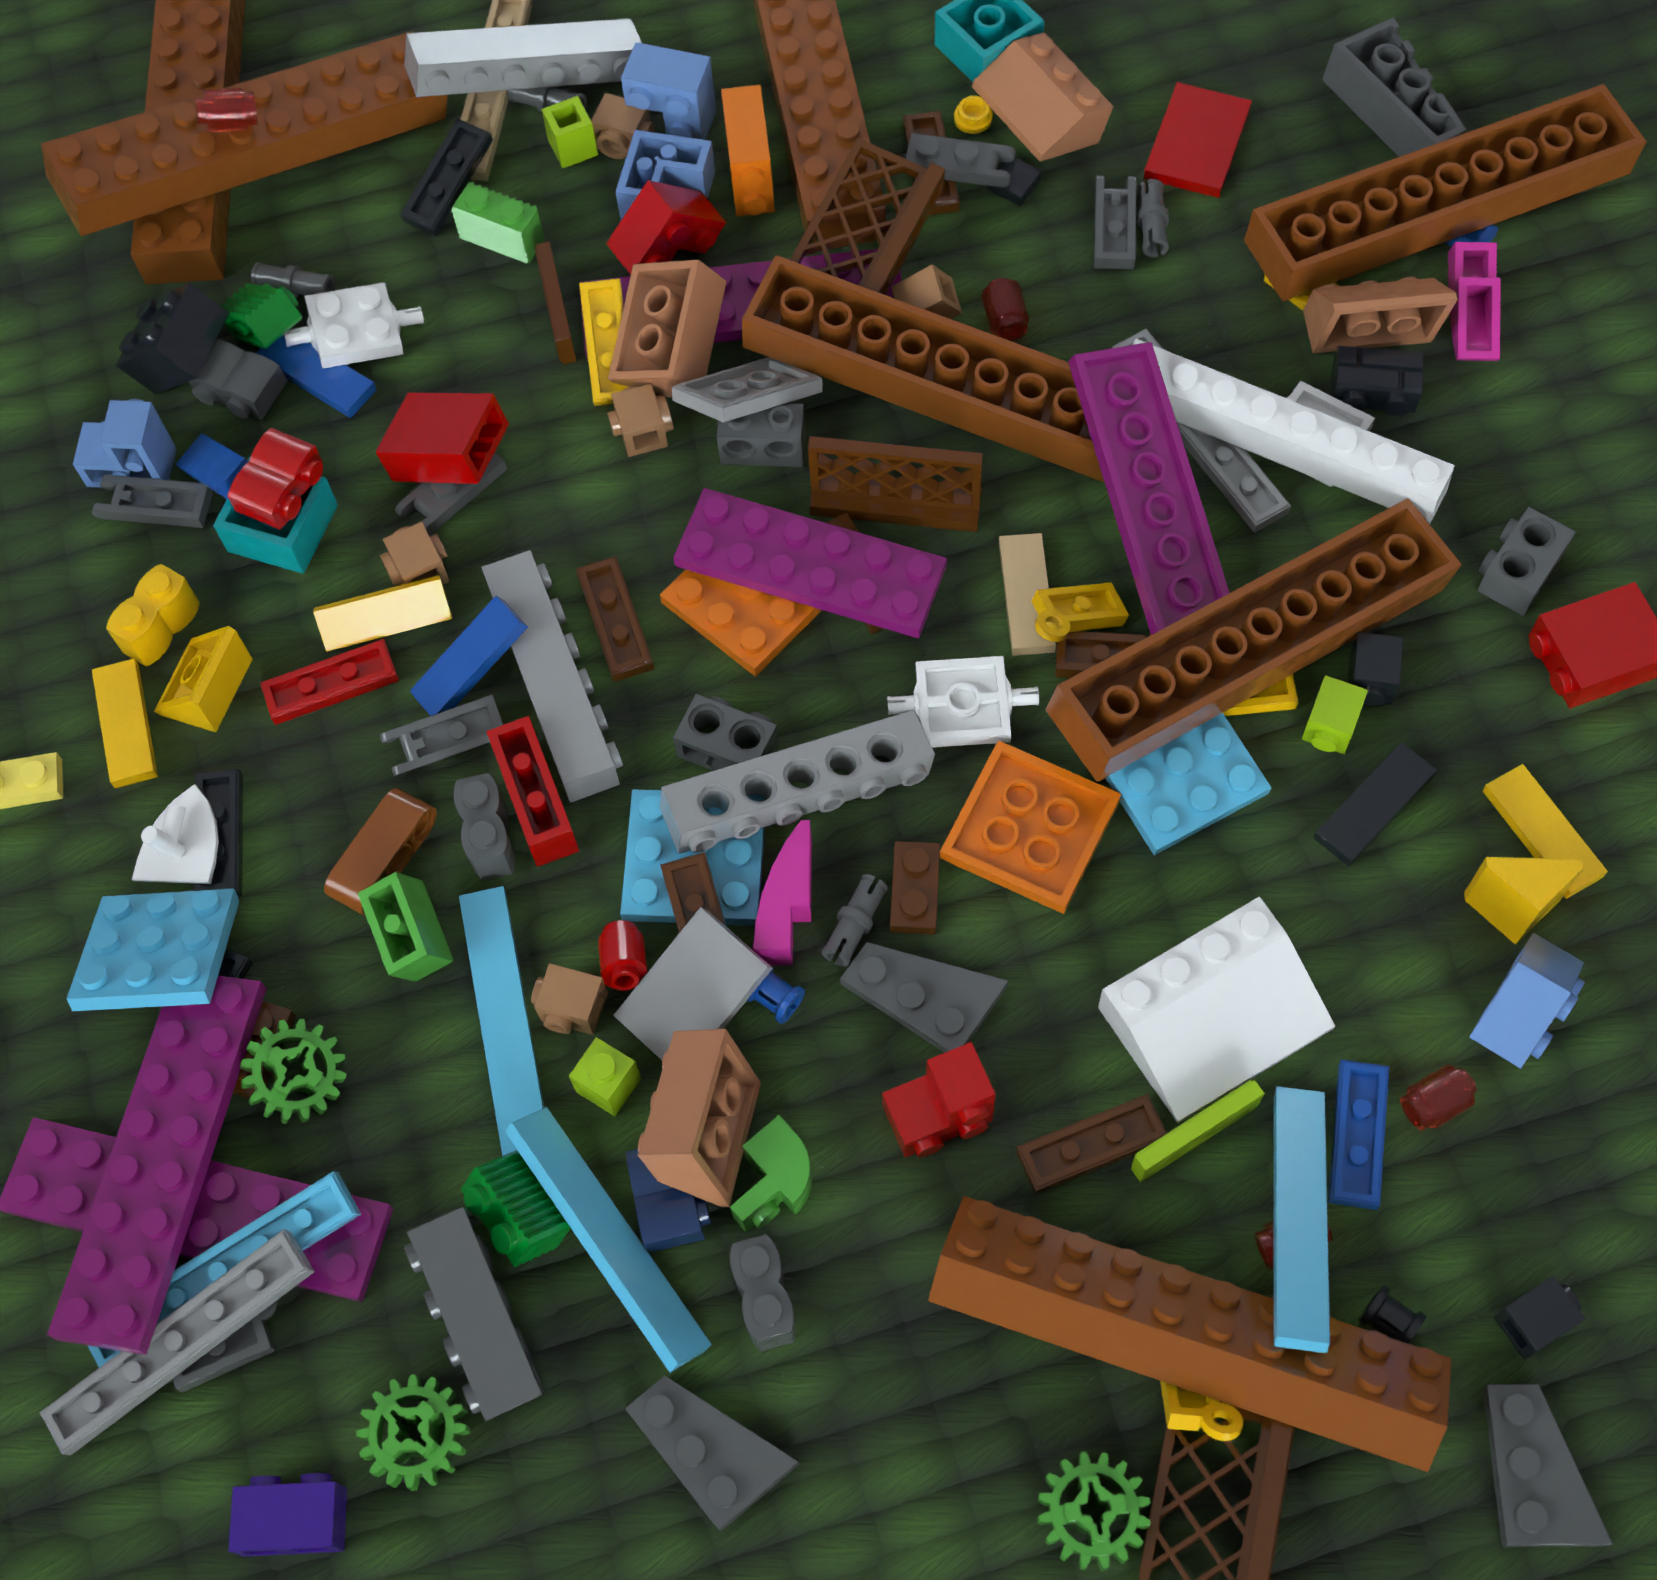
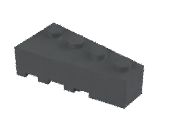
(1389, 90)
(474, 1313)

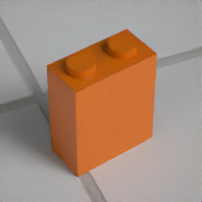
(748, 150)

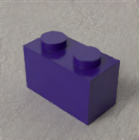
(288, 1517)

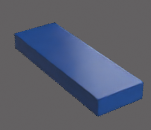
(336, 386)
(212, 464)
(469, 657)
(1358, 1135)

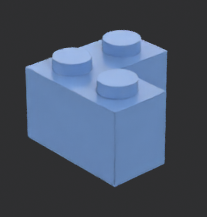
(671, 84)
(665, 160)
(125, 444)
(1534, 992)

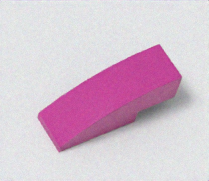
(1477, 310)
(785, 898)

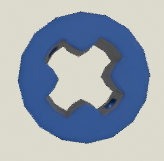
(778, 996)

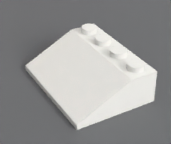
(1216, 1009)

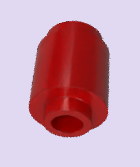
(622, 955)

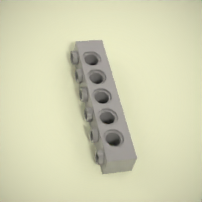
(728, 788)

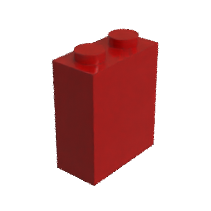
(442, 437)
(1598, 644)

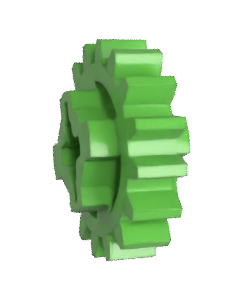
(310, 1079)
(399, 1446)
(1116, 1505)

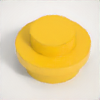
(973, 115)

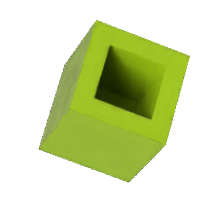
(570, 132)
(1334, 715)
(605, 1076)

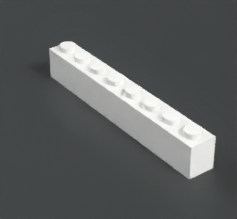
(1302, 437)

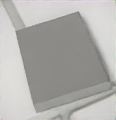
(746, 389)
(693, 984)

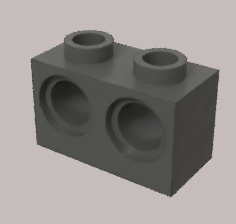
(764, 438)
(1526, 561)
(722, 747)

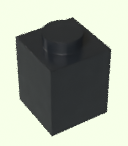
(1376, 666)
(1540, 1317)

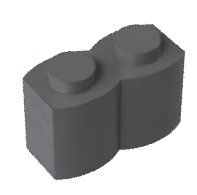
(238, 380)
(484, 827)
(765, 1301)

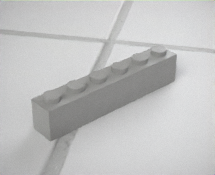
(518, 56)
(552, 679)

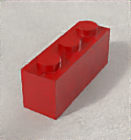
(532, 791)

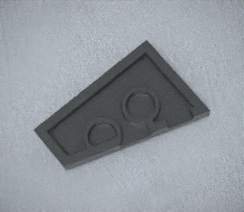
(924, 995)
(708, 1451)
(1535, 1476)

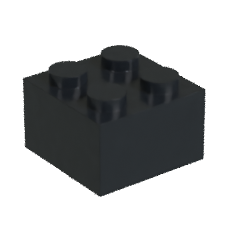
(171, 338)

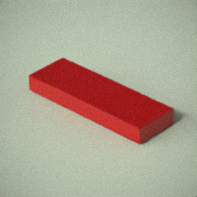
(329, 681)

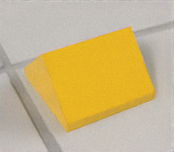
(206, 679)
(1520, 891)

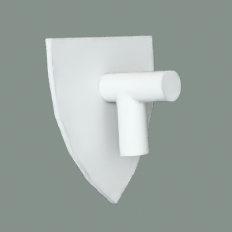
(180, 842)

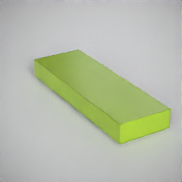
(1197, 1130)

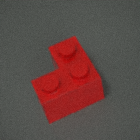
(662, 223)
(942, 1104)

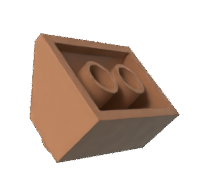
(1044, 98)
(1377, 313)
(667, 325)
(700, 1115)

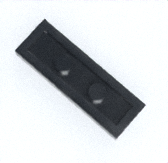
(446, 177)
(225, 796)
(1374, 804)

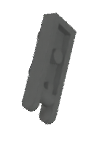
(962, 159)
(1115, 225)
(443, 500)
(154, 501)
(445, 734)

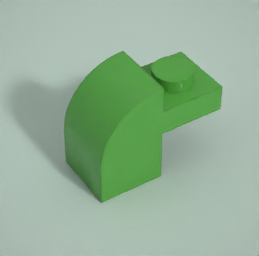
(786, 1174)

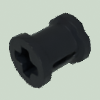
(1392, 1316)

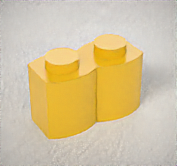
(148, 620)

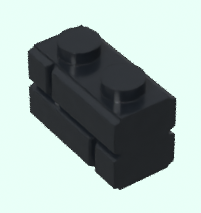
(1378, 379)

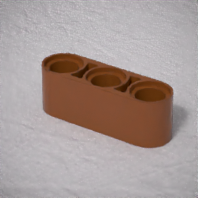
(381, 847)

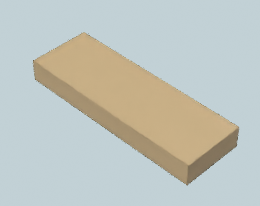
(1023, 575)

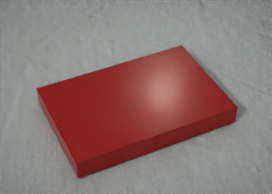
(1197, 139)

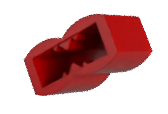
(276, 478)

